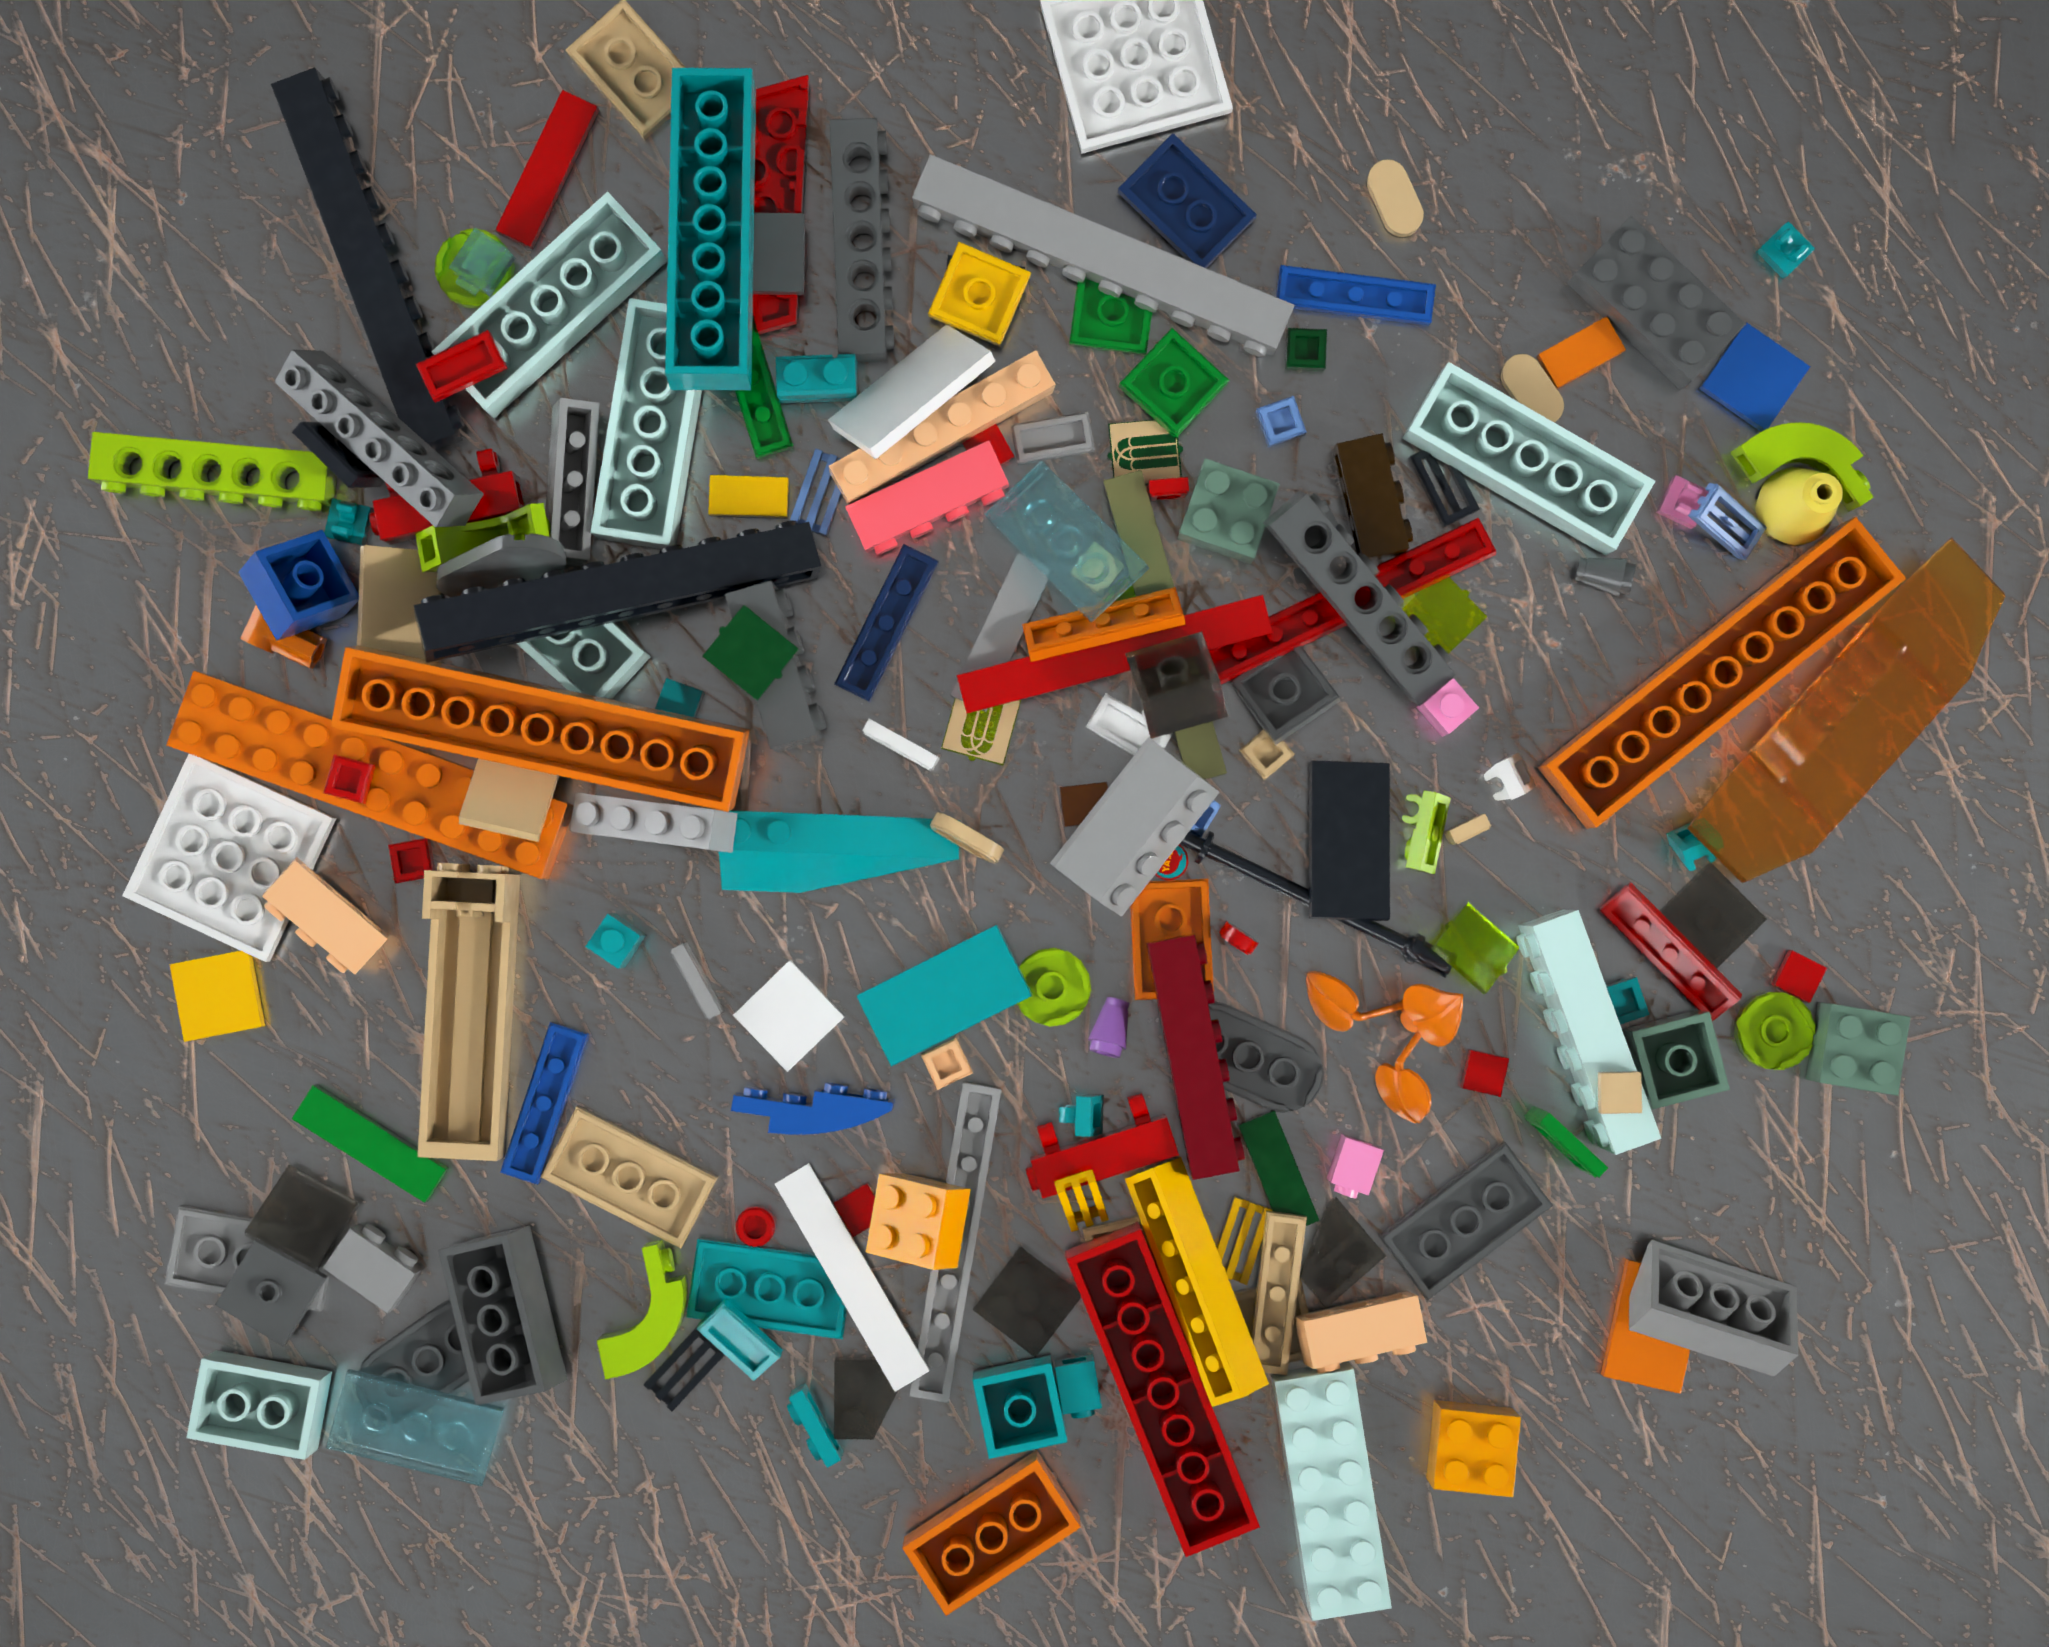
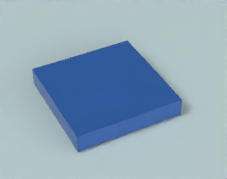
(1754, 377)

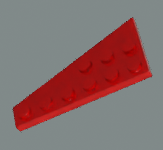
(779, 176)

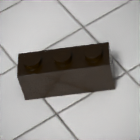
(1372, 497)

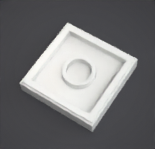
(789, 1015)

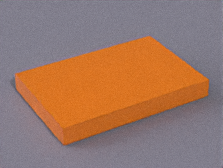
(1166, 912)
(1636, 1356)

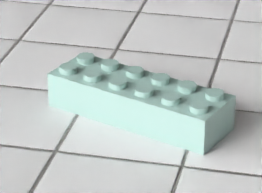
(559, 298)
(645, 439)
(1528, 459)
(1584, 1023)
(1331, 1492)

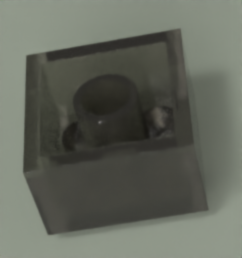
(1176, 685)

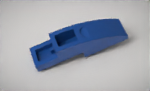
(830, 1111)

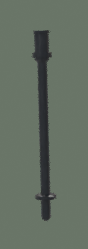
(1412, 947)

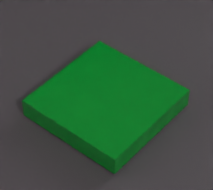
(1108, 321)
(1173, 383)
(1565, 1142)

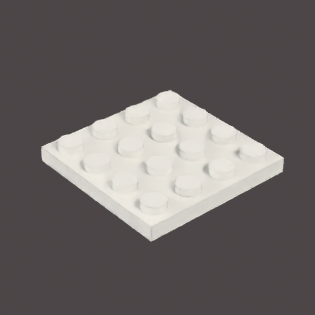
(1135, 67)
(221, 850)

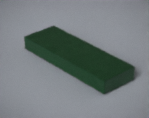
(1277, 1166)

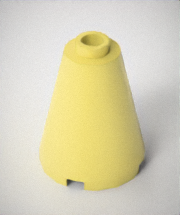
(1798, 504)

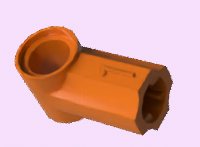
(303, 648)

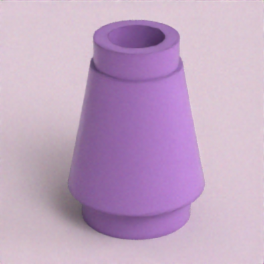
(1110, 1029)

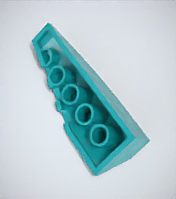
(826, 850)

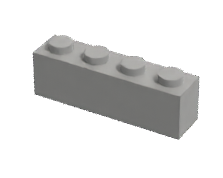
(572, 476)
(654, 822)

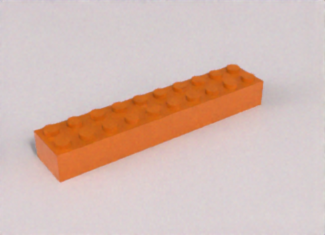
(1721, 673)
(540, 728)
(296, 752)

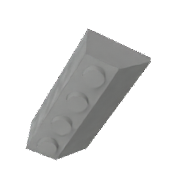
(1134, 827)
(1714, 1309)

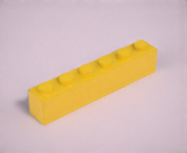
(1197, 1282)

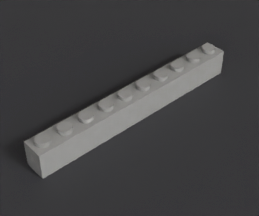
(1101, 255)

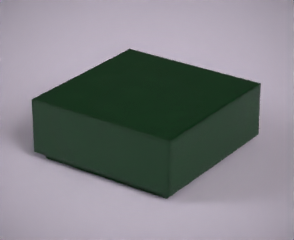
(1306, 349)

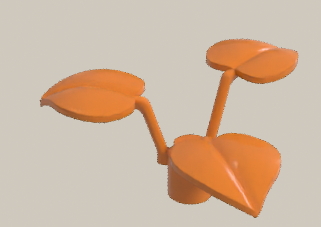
(1424, 1009)

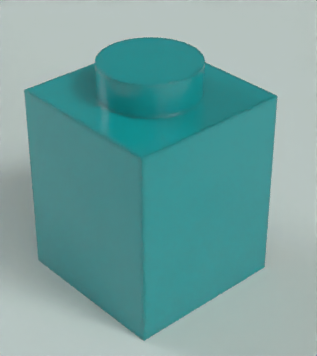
(616, 940)
(1078, 1386)

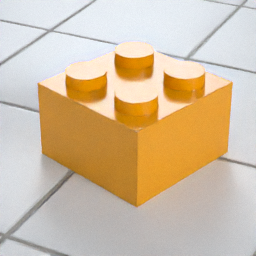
(918, 1221)
(1473, 1448)

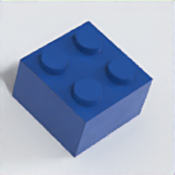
(299, 584)

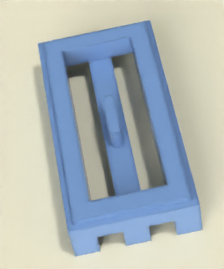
(817, 457)
(1707, 506)

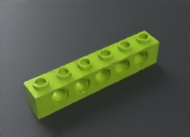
(114, 452)

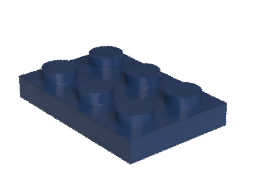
(1186, 202)

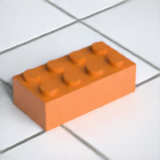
(991, 1532)

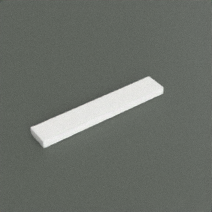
(852, 1277)

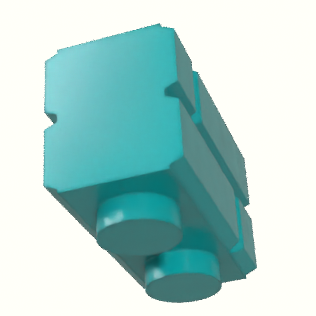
(816, 378)

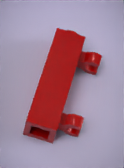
(399, 521)
(1106, 1154)

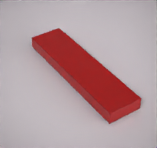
(547, 169)
(1670, 951)

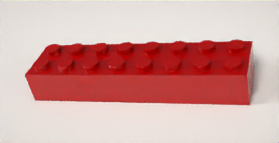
(1161, 1389)

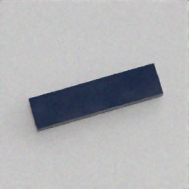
(886, 622)

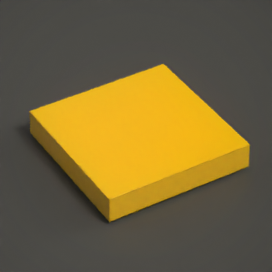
(979, 294)
(217, 995)

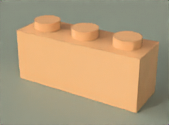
(324, 917)
(1360, 1331)

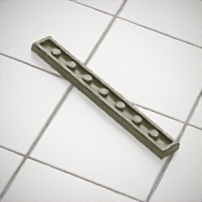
(1139, 530)

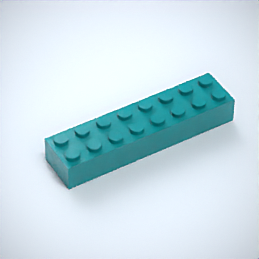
(711, 229)

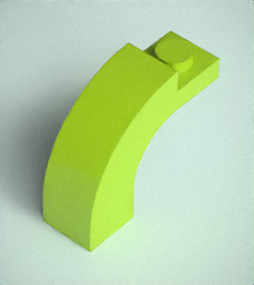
(1810, 446)
(442, 544)
(638, 1345)

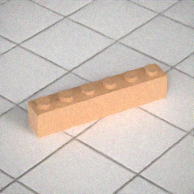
(946, 428)

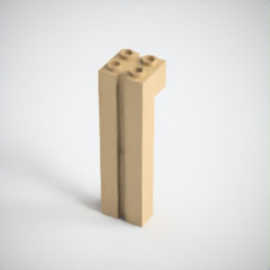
(468, 1010)

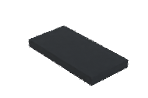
(1349, 840)

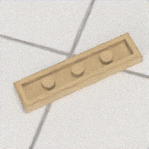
(1277, 1289)

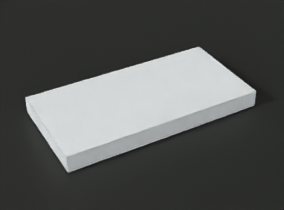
(911, 391)

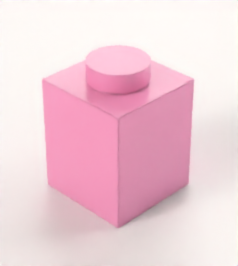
(1448, 707)
(1354, 1166)

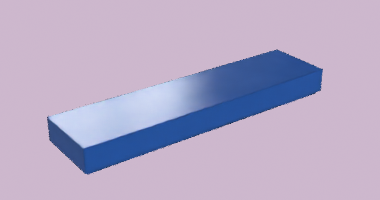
(1356, 295)
(544, 1103)

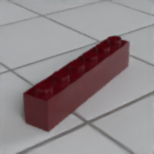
(1193, 1056)

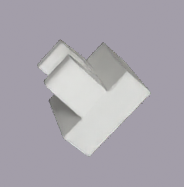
(1514, 776)

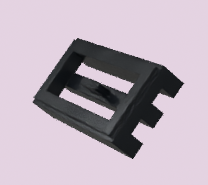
(1432, 494)
(662, 1392)

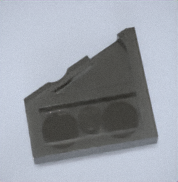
(1338, 1254)
(860, 1397)

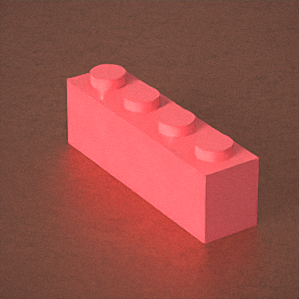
(927, 497)

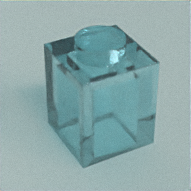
(481, 264)

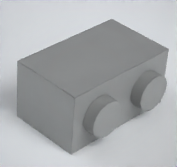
(374, 1266)

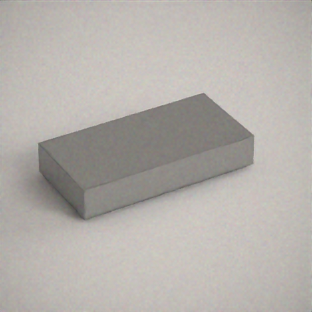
(1052, 438)
(696, 981)

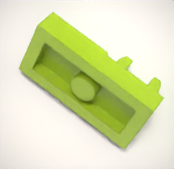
(1424, 845)

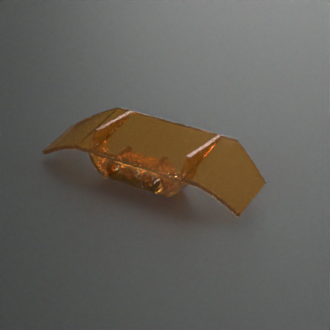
(1853, 718)

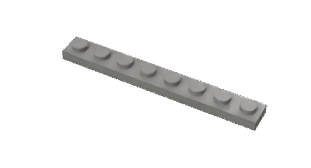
(949, 1287)

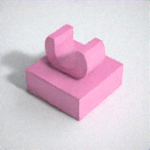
(1680, 500)

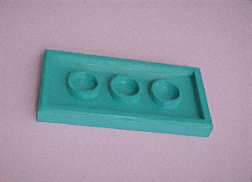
(944, 995)
(768, 1286)

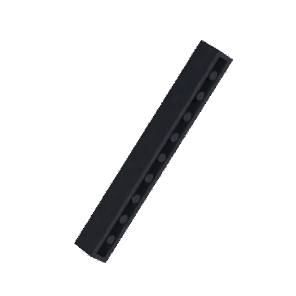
(365, 252)
(614, 591)

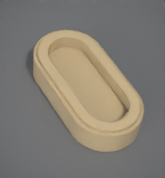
(1395, 198)
(1531, 386)
(966, 838)

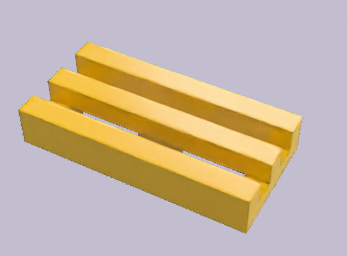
(1251, 1207)
(1086, 1214)

